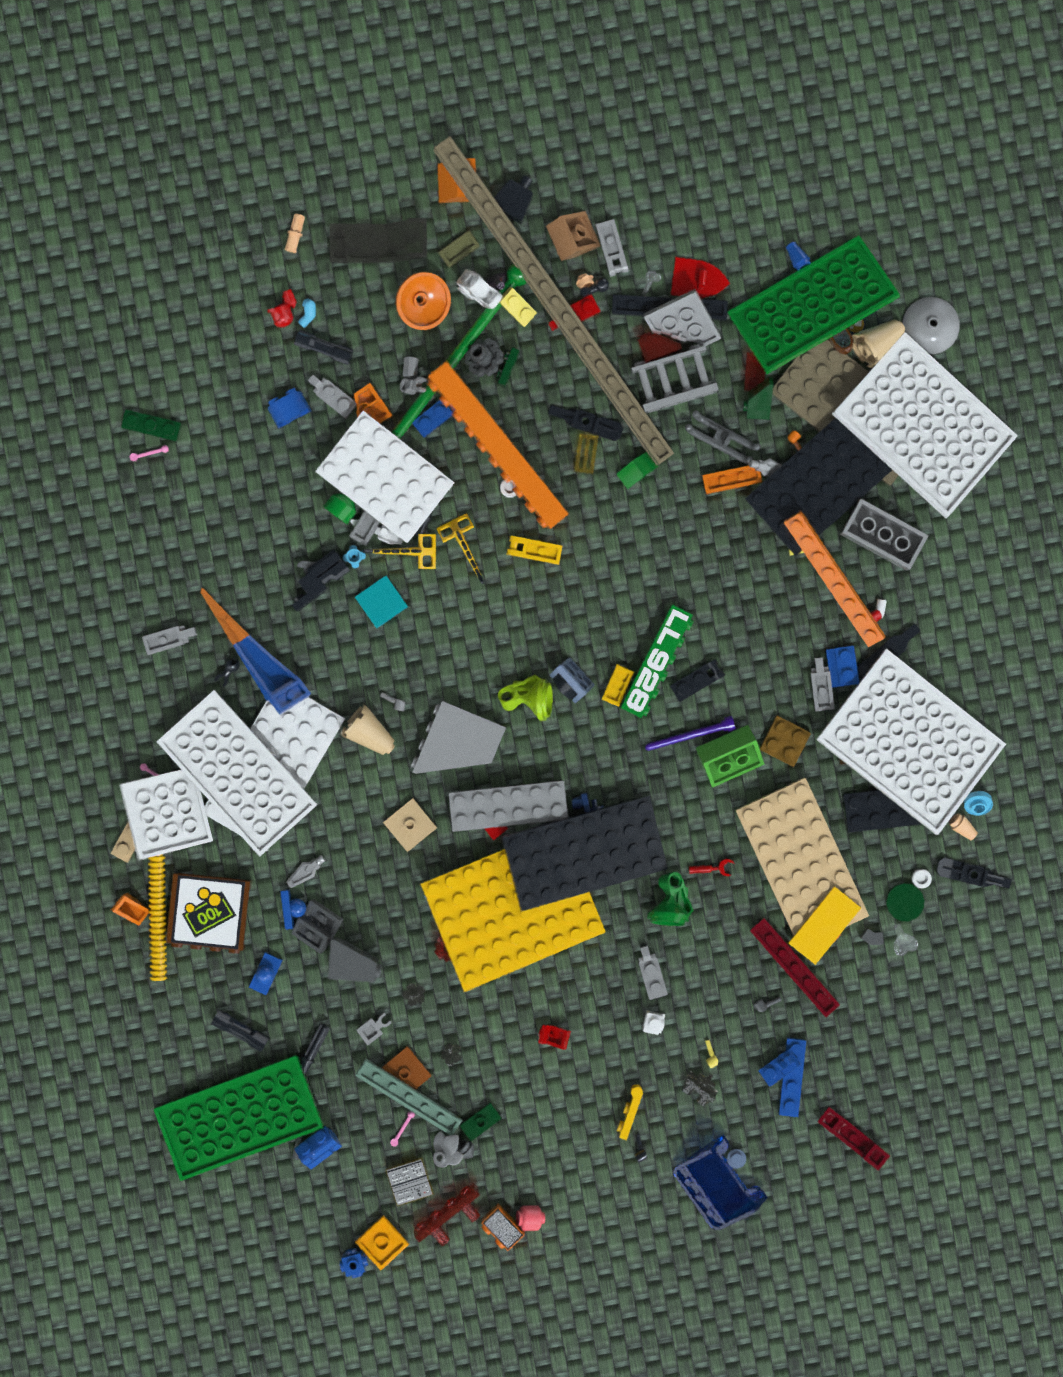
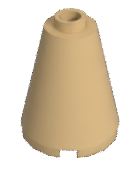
(875, 342)
(368, 731)

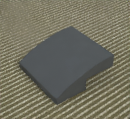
(317, 926)

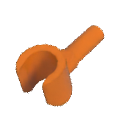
(793, 438)

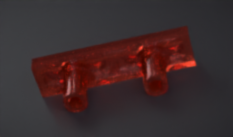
(451, 1207)

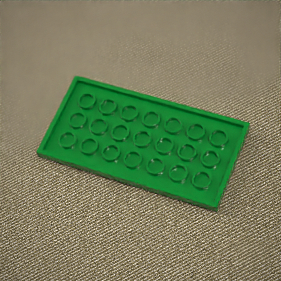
(813, 304)
(238, 1117)

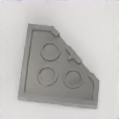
(684, 320)

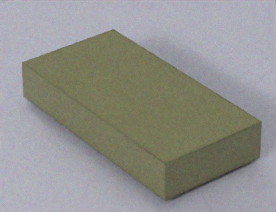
(459, 249)

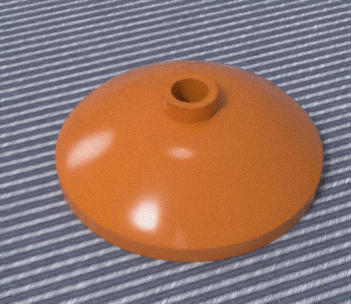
(433, 304)

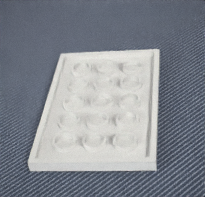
(384, 477)

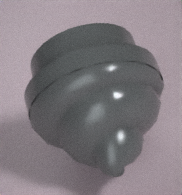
(466, 1148)

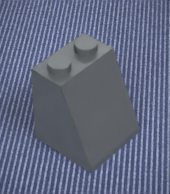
(352, 963)

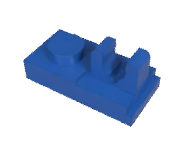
(779, 1067)

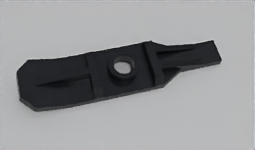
(597, 426)
(896, 644)
(962, 872)

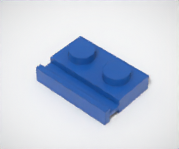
(842, 666)

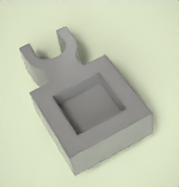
(371, 1030)

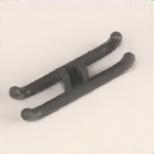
(721, 438)

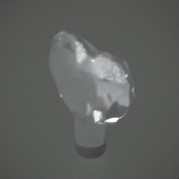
(903, 941)

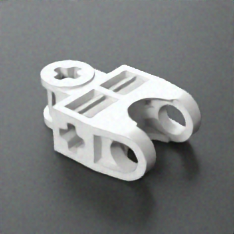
(477, 289)

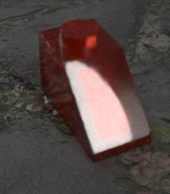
(656, 347)

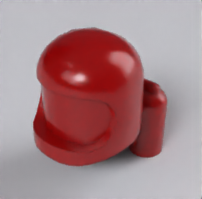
(282, 313)

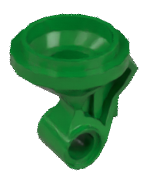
(676, 906)

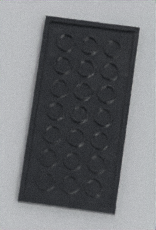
(819, 481)
(584, 853)

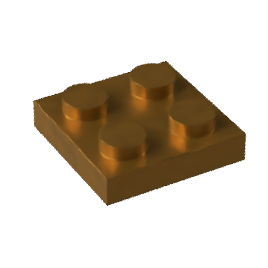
(785, 741)

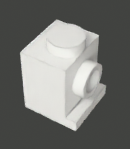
(653, 1022)

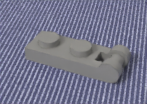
(611, 247)

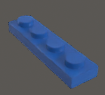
(792, 1082)

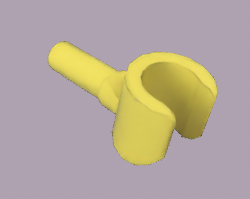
(712, 1061)

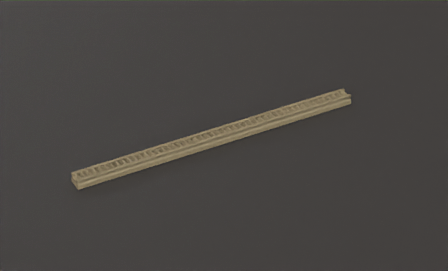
(553, 301)

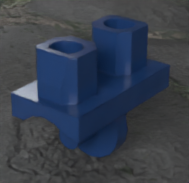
(582, 802)

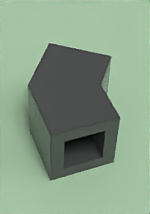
(872, 938)

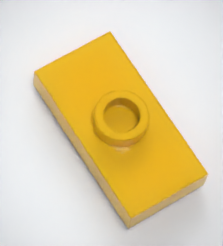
(617, 685)

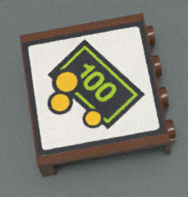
(208, 912)

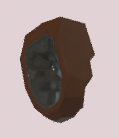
(842, 342)

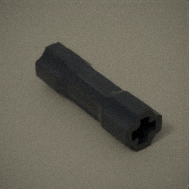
(311, 342)
(238, 1029)

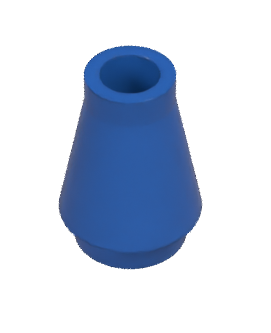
(798, 256)

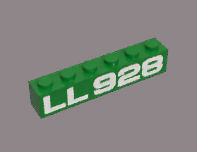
(656, 661)

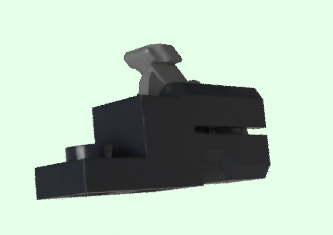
(317, 576)

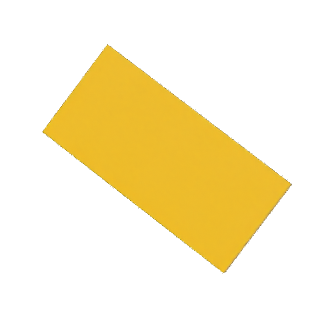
(824, 925)

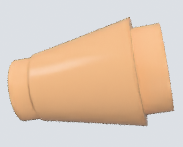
(961, 825)

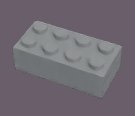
(884, 534)

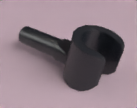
(641, 1154)

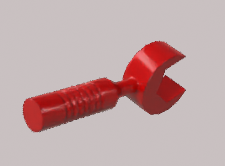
(708, 868)

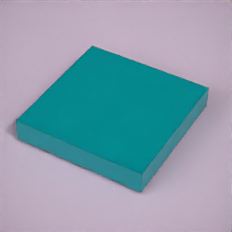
(381, 602)

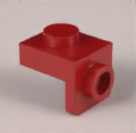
(554, 1036)

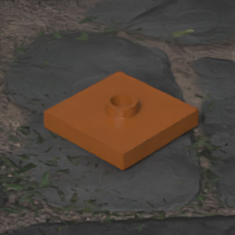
(408, 1068)

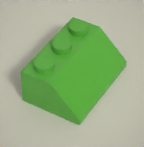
(730, 756)

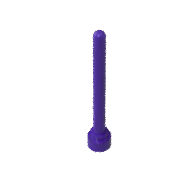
(726, 725)

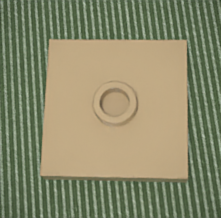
(410, 825)

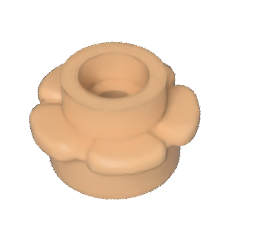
(584, 281)

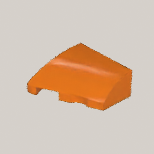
(369, 401)

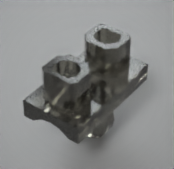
(702, 1085)

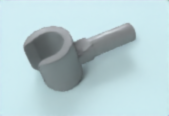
(399, 704)

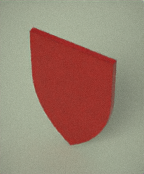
(697, 275)

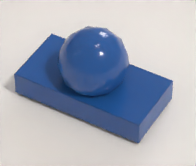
(291, 908)
(265, 973)

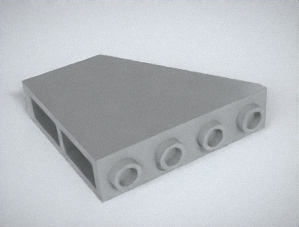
(457, 740)

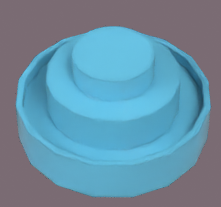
(978, 803)

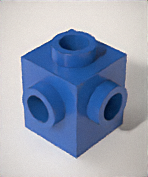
(356, 1256)

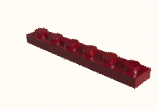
(794, 967)

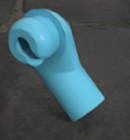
(309, 312)

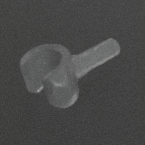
(651, 276)

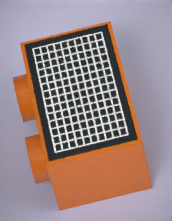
(502, 1227)

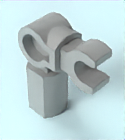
(409, 383)

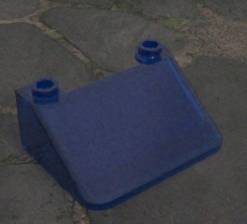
(716, 1186)

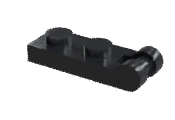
(696, 681)

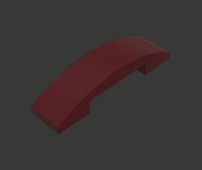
(853, 1138)

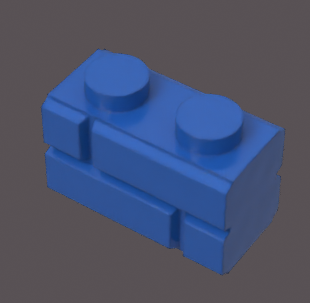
(318, 1147)

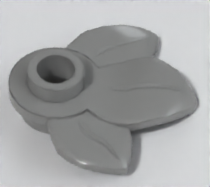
(447, 1148)

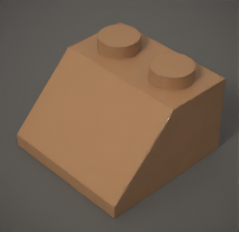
(573, 235)

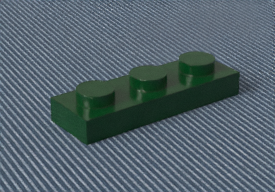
(151, 425)

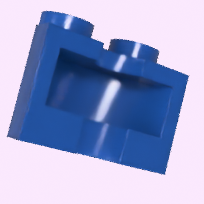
(288, 407)

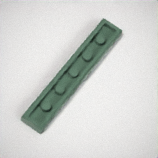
(408, 1097)

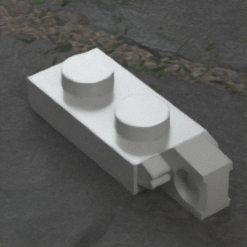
(333, 396)
(167, 639)
(822, 686)
(651, 974)

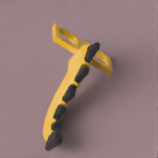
(460, 538)
(418, 551)

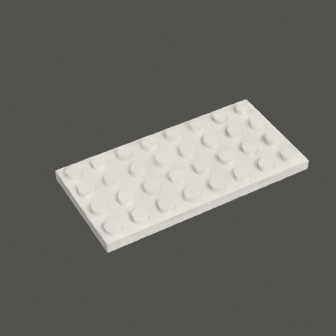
(295, 739)
(237, 773)

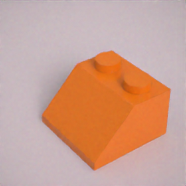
(447, 187)

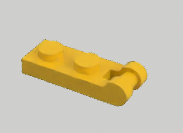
(535, 550)
(630, 1110)

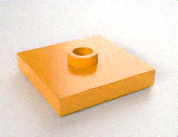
(382, 1242)

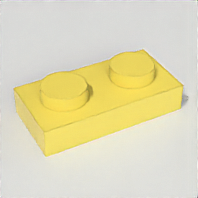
(517, 307)

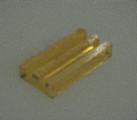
(588, 437)

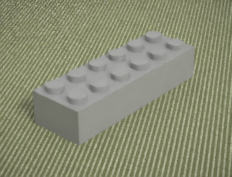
(508, 805)

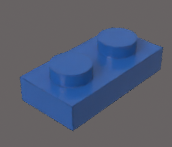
(432, 419)

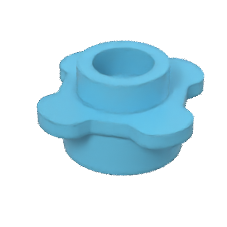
(354, 551)

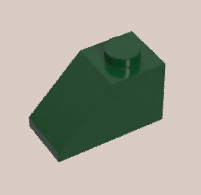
(759, 400)

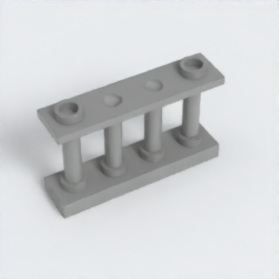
(688, 392)

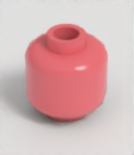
(530, 1218)

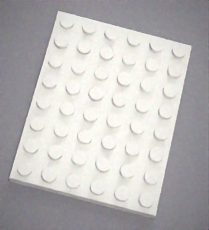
(925, 425)
(911, 741)

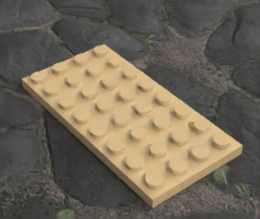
(797, 852)

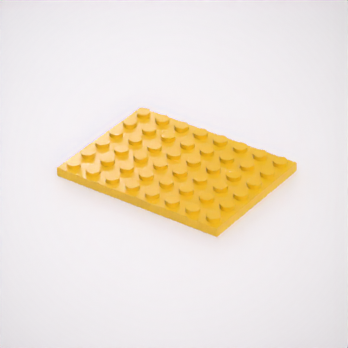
(488, 931)

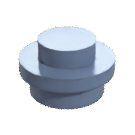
(736, 1158)

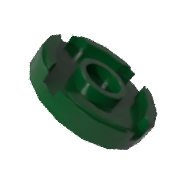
(905, 902)

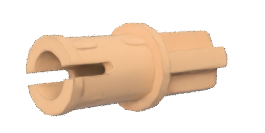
(294, 233)

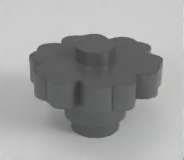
(484, 357)

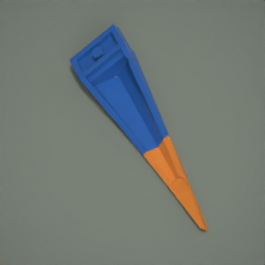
(274, 680)

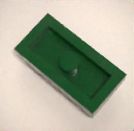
(504, 374)

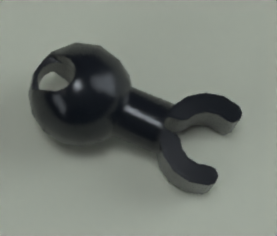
(601, 285)
(230, 667)

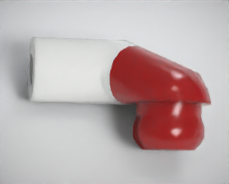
(879, 612)

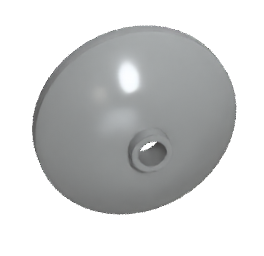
(918, 327)

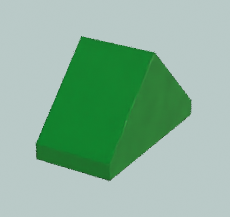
(636, 470)

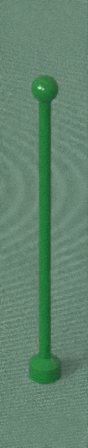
(340, 504)

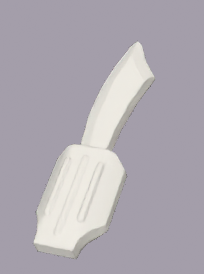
(384, 535)

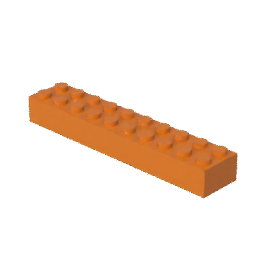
(497, 445)

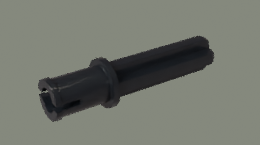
(314, 1046)

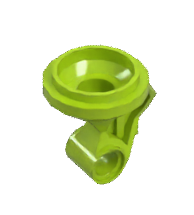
(533, 692)

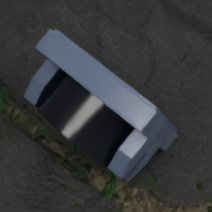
(571, 680)

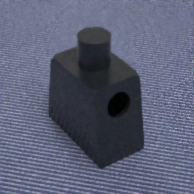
(515, 199)

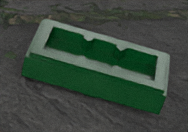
(480, 1121)

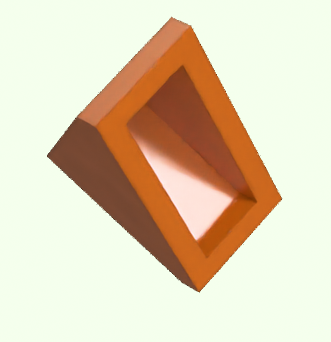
(131, 909)

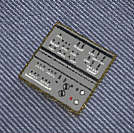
(409, 1181)

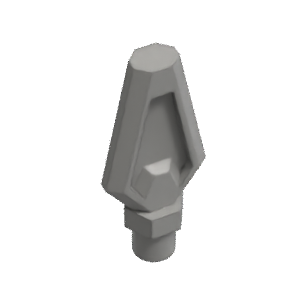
(766, 467)
(305, 871)

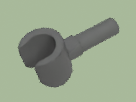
(760, 1006)

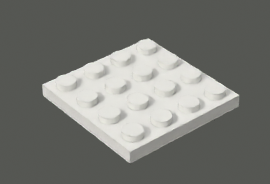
(165, 814)

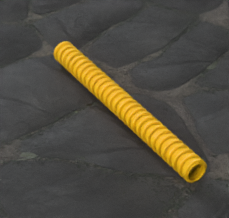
(157, 918)

